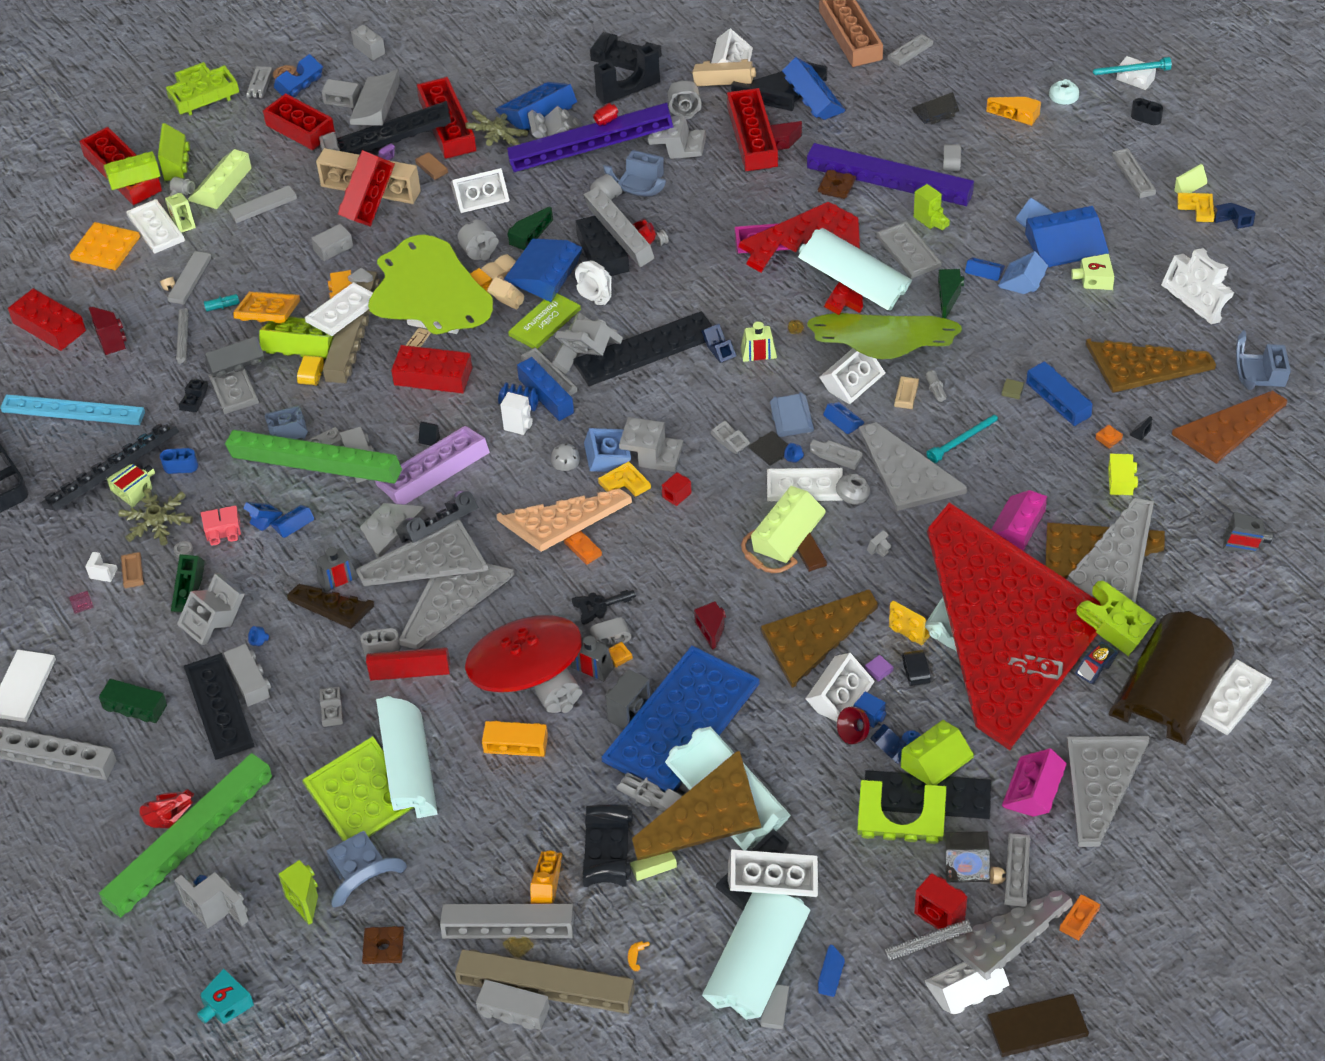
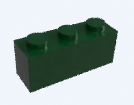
(132, 701)

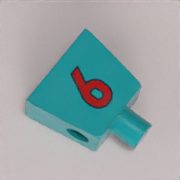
(224, 999)

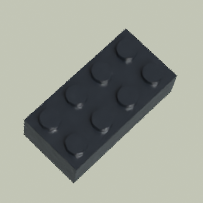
(601, 246)

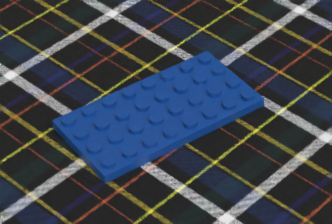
(693, 696)

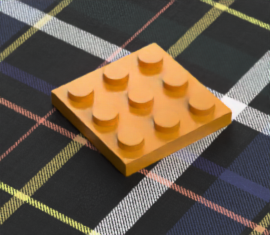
(105, 246)
(266, 307)

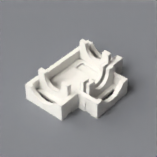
(1199, 284)

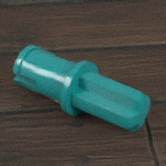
(221, 302)

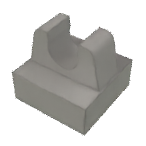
(879, 544)

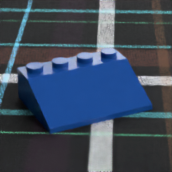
(541, 100)
(1066, 236)
(544, 266)

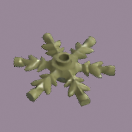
(496, 129)
(155, 516)

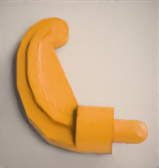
(633, 954)

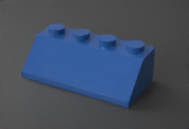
(812, 89)

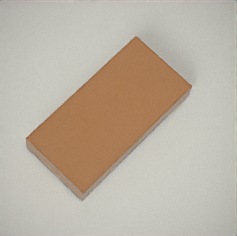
(431, 166)
(132, 570)

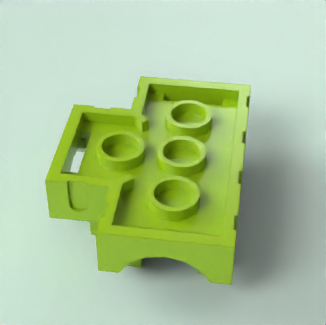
(201, 86)

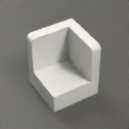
(99, 570)

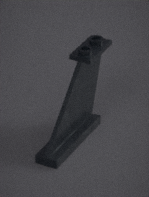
(776, 89)

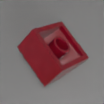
(108, 330)

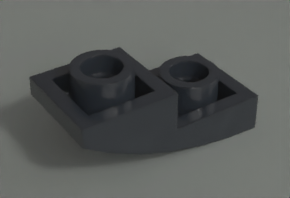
(194, 395)

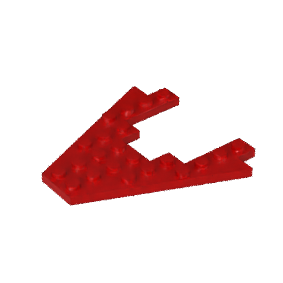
(800, 230)

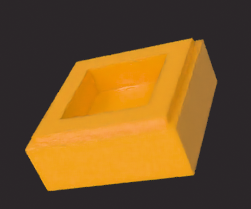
(620, 654)

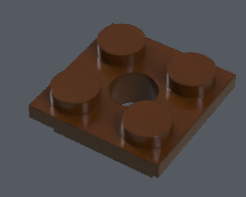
(836, 184)
(383, 935)

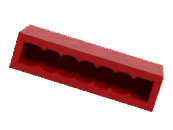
(408, 663)

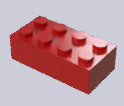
(298, 121)
(366, 188)
(47, 319)
(432, 369)

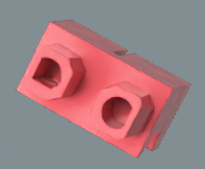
(226, 527)

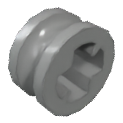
(661, 238)

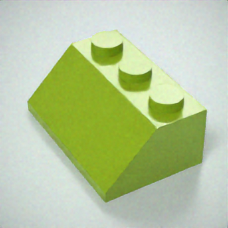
(173, 153)
(132, 170)
(936, 754)

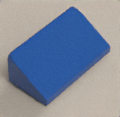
(984, 268)
(842, 417)
(293, 521)
(831, 972)

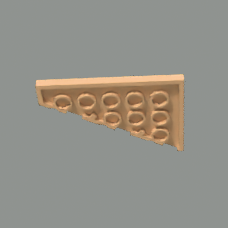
(554, 523)

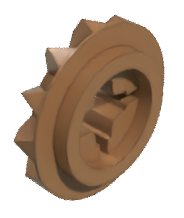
(291, 69)

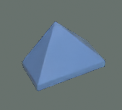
(1032, 209)

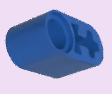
(179, 460)

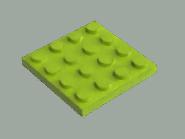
(355, 791)

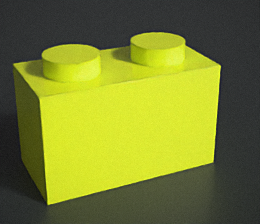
(1121, 474)

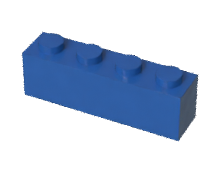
(550, 393)
(1059, 393)

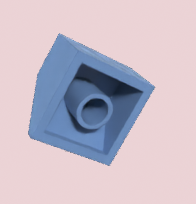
(1024, 274)
(603, 449)

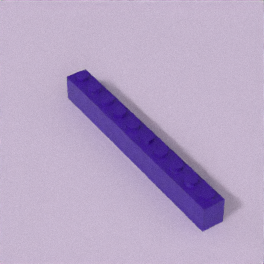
(589, 137)
(889, 173)

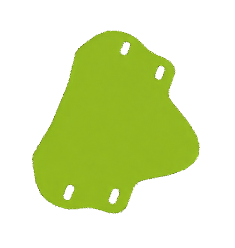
(429, 287)
(884, 335)

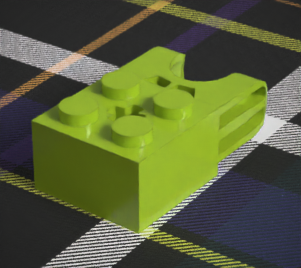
(1117, 618)

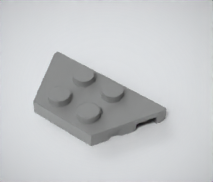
(382, 525)

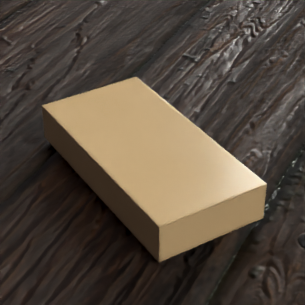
(906, 392)

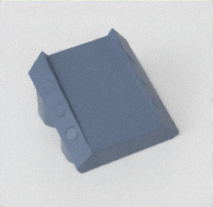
(791, 415)
(287, 423)

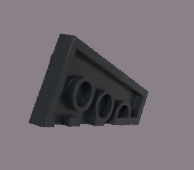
(773, 843)

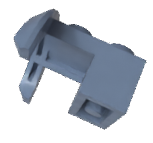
(641, 175)
(1262, 370)
(357, 862)

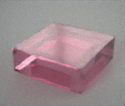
(81, 602)

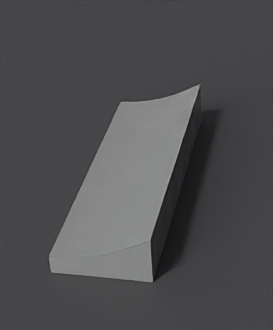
(375, 99)

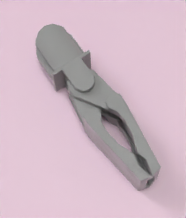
(647, 792)

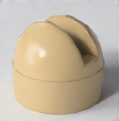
(167, 282)
(996, 875)

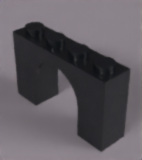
(645, 75)

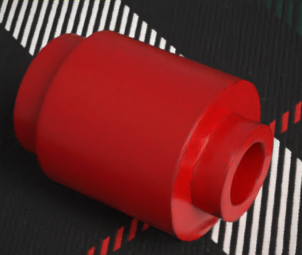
(605, 114)

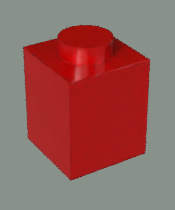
(676, 489)

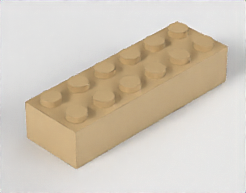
(337, 167)

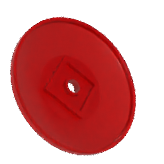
(523, 653)

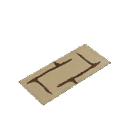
(418, 338)

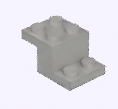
(553, 123)
(679, 140)
(589, 336)
(649, 441)
(210, 608)
(212, 899)

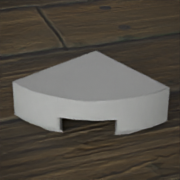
(360, 276)

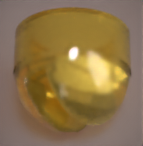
(795, 325)

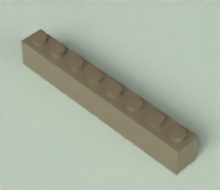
(347, 342)
(554, 981)

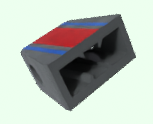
(1245, 533)
(334, 569)
(593, 659)

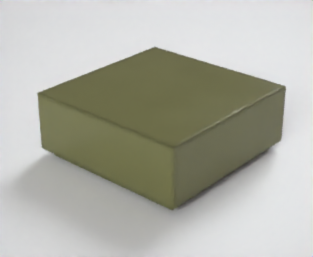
(1012, 388)

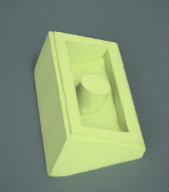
(1191, 180)
(653, 865)

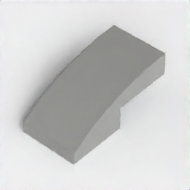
(728, 437)

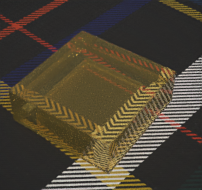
(518, 946)

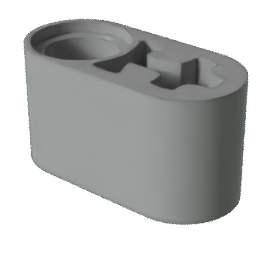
(952, 157)
(611, 632)
(380, 641)

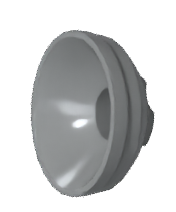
(850, 492)

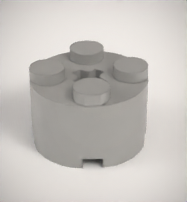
(684, 99)
(477, 240)
(559, 692)

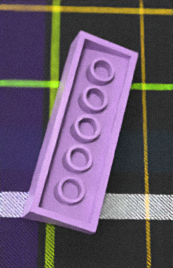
(436, 465)

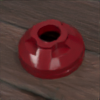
(848, 728)

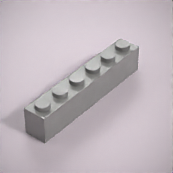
(619, 226)
(507, 921)

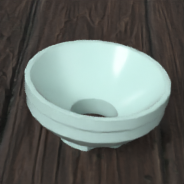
(1064, 95)

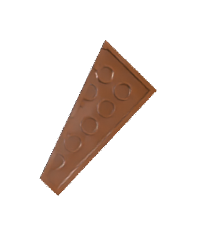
(1225, 430)

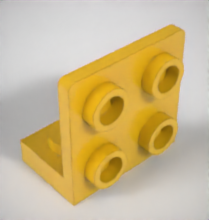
(908, 623)

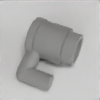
(181, 185)

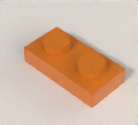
(583, 547)
(1079, 917)

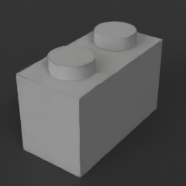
(368, 42)
(340, 93)
(332, 242)

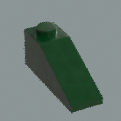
(529, 228)
(949, 287)
(188, 579)

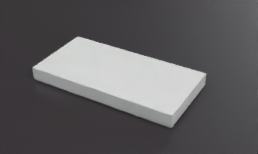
(155, 226)
(340, 309)
(817, 481)
(23, 684)
(1234, 696)

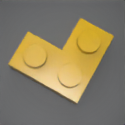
(1200, 202)
(626, 476)

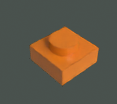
(1109, 436)

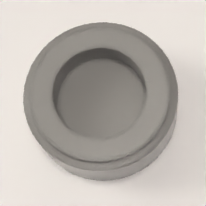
(183, 548)

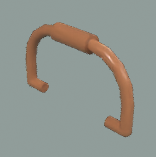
(758, 564)

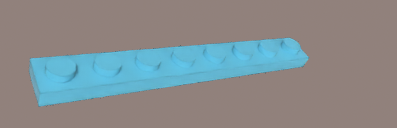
(72, 409)

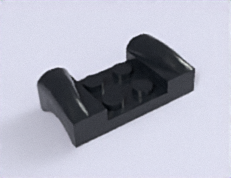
(617, 52)
(416, 528)
(607, 844)

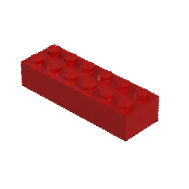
(752, 129)
(454, 137)
(108, 147)

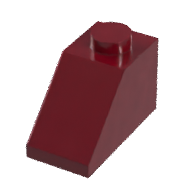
(786, 134)
(710, 622)

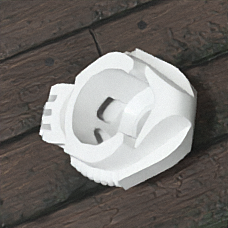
(593, 282)

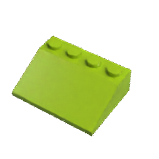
(294, 337)

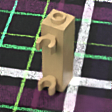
(723, 73)

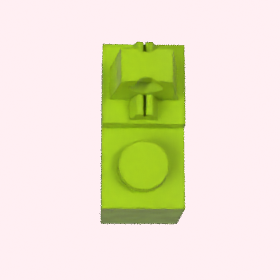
(928, 208)

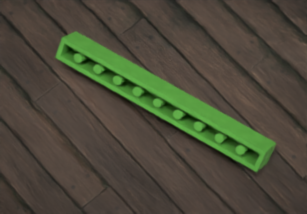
(314, 456)
(185, 835)

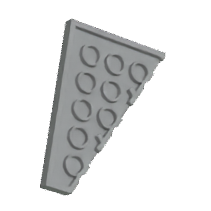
(905, 472)
(1118, 554)
(436, 555)
(447, 600)
(1099, 778)
(999, 940)

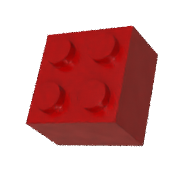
(940, 903)

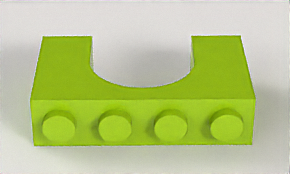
(874, 823)

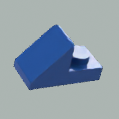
(262, 514)

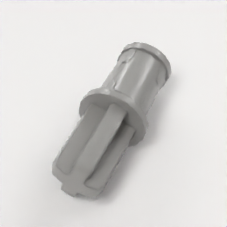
(935, 385)

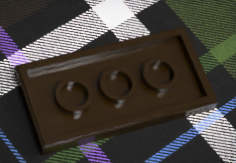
(1037, 1025)

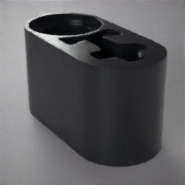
(1147, 111)
(916, 668)

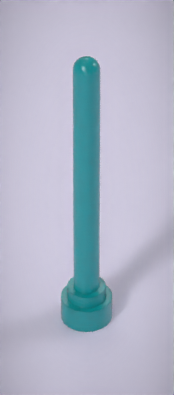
(1164, 63)
(936, 453)

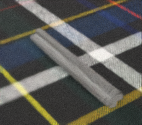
(182, 336)
(929, 939)

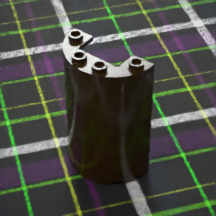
(1176, 674)

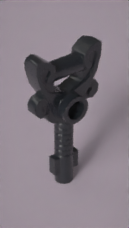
(599, 604)

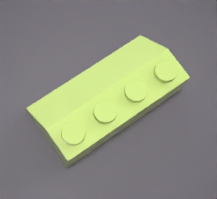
(222, 179)
(787, 524)

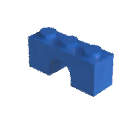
(309, 71)

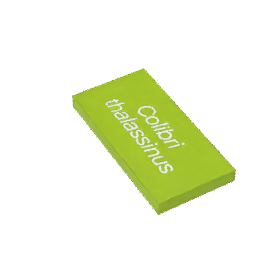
(544, 321)

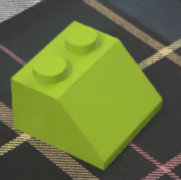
(300, 889)

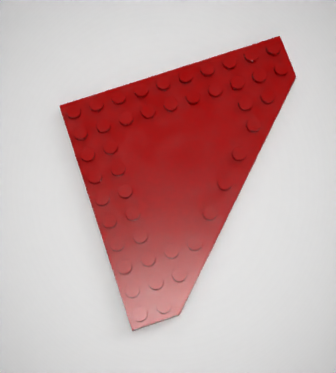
(1001, 609)

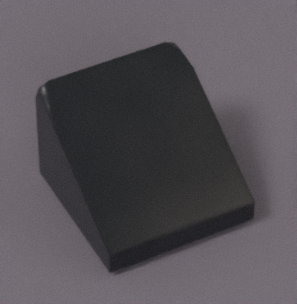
(1142, 429)
(428, 433)

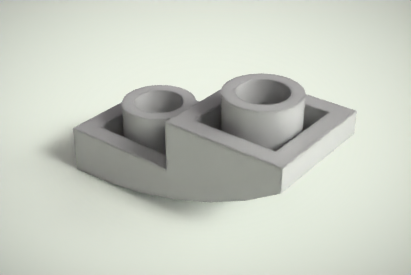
(331, 706)

